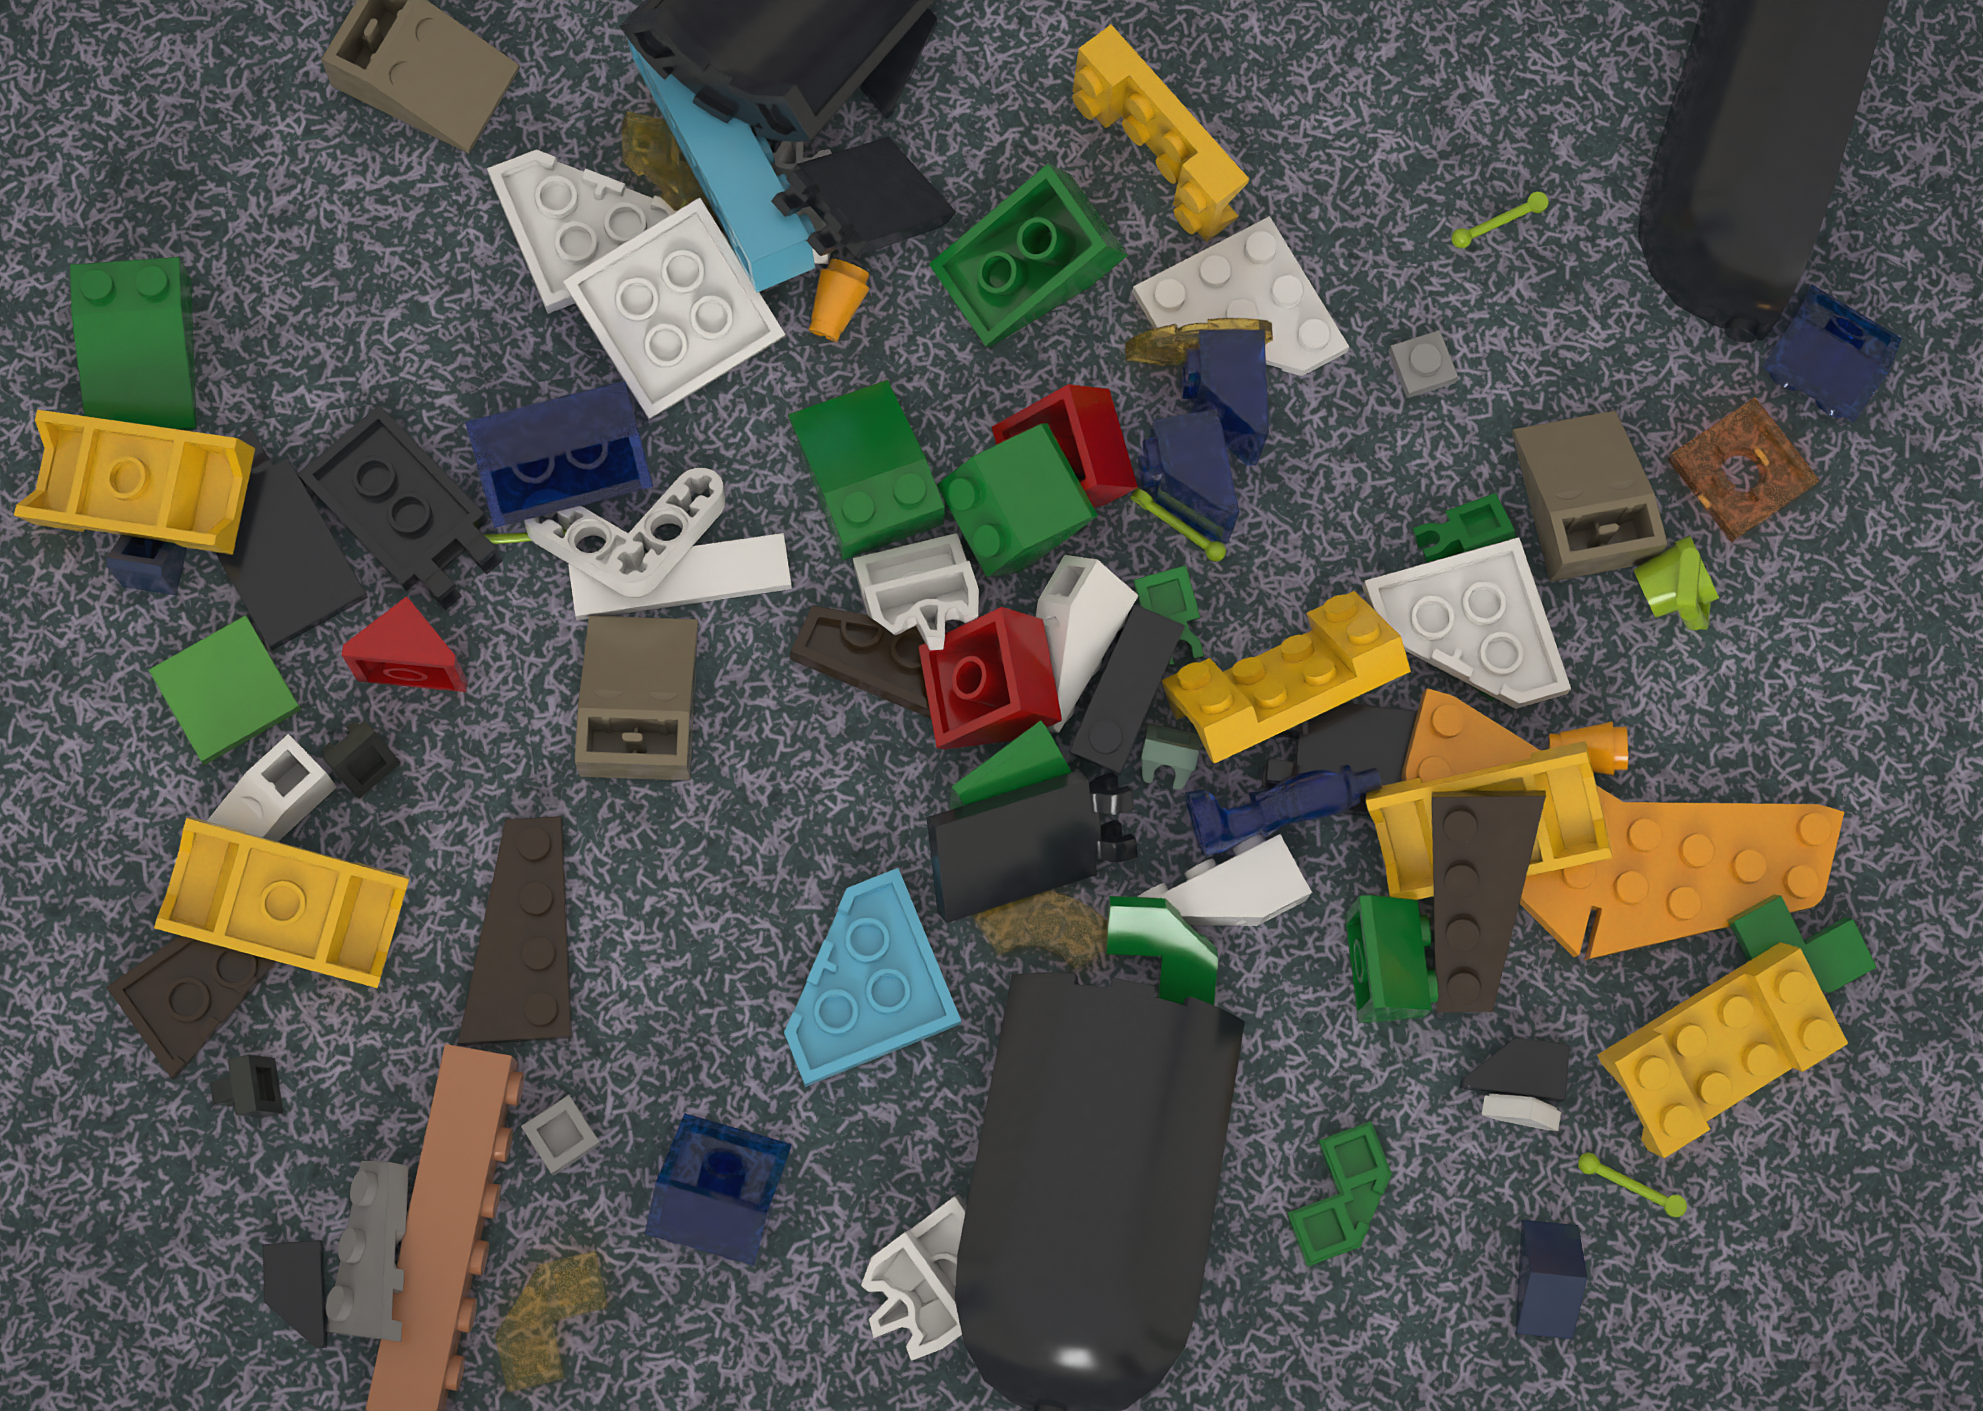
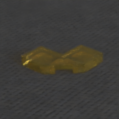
(653, 151)
(528, 1335)

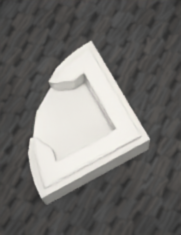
(1521, 1111)

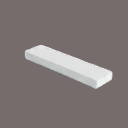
(701, 575)

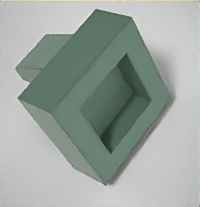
(1170, 748)

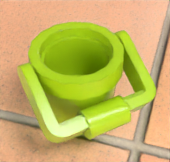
(1678, 583)

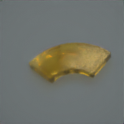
(1169, 343)
(1047, 923)

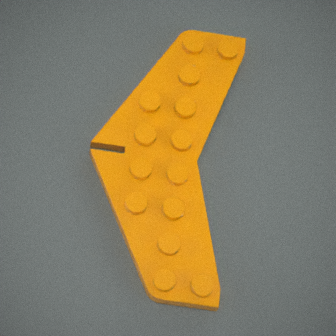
(1671, 863)

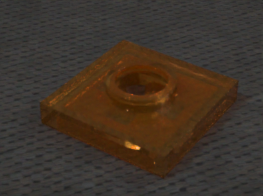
(1749, 434)

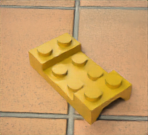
(1118, 83)
(139, 481)
(1303, 677)
(1568, 832)
(282, 902)
(1723, 1046)

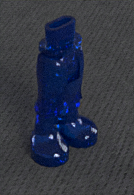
(1288, 802)

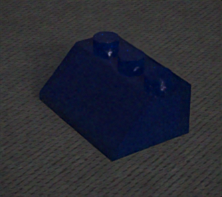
(559, 454)

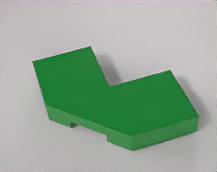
(1156, 929)
(1833, 954)
(1360, 1180)

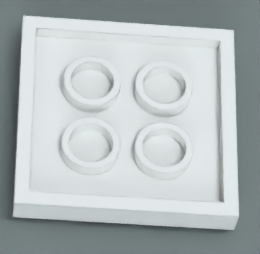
(673, 308)

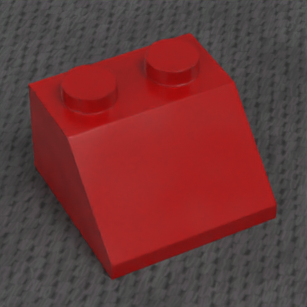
(1087, 433)
(990, 680)

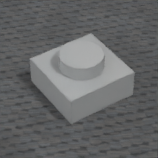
(1423, 364)
(561, 1135)

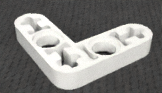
(626, 548)

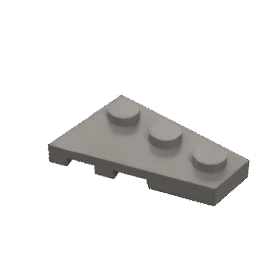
(367, 1270)

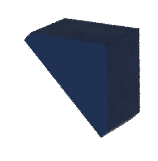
(147, 564)
(1550, 1279)

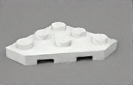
(567, 218)
(1252, 279)
(1476, 621)

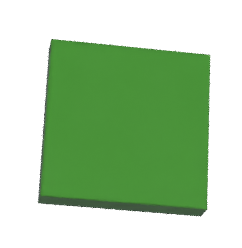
(224, 690)

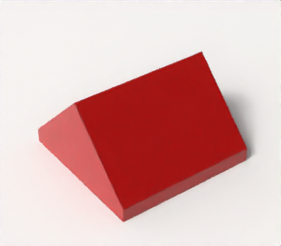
(403, 651)

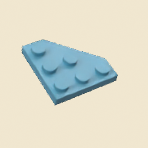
(869, 985)

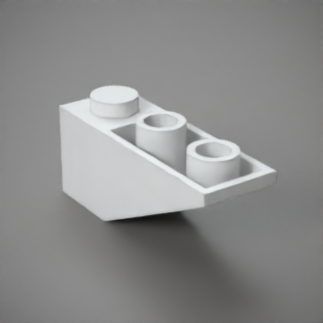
(1081, 617)
(275, 793)
(1241, 891)

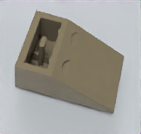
(419, 68)
(1588, 496)
(637, 698)

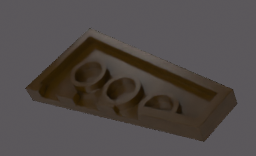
(864, 656)
(1478, 881)
(522, 953)
(186, 996)

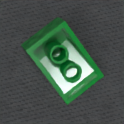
(1028, 256)
(135, 341)
(867, 469)

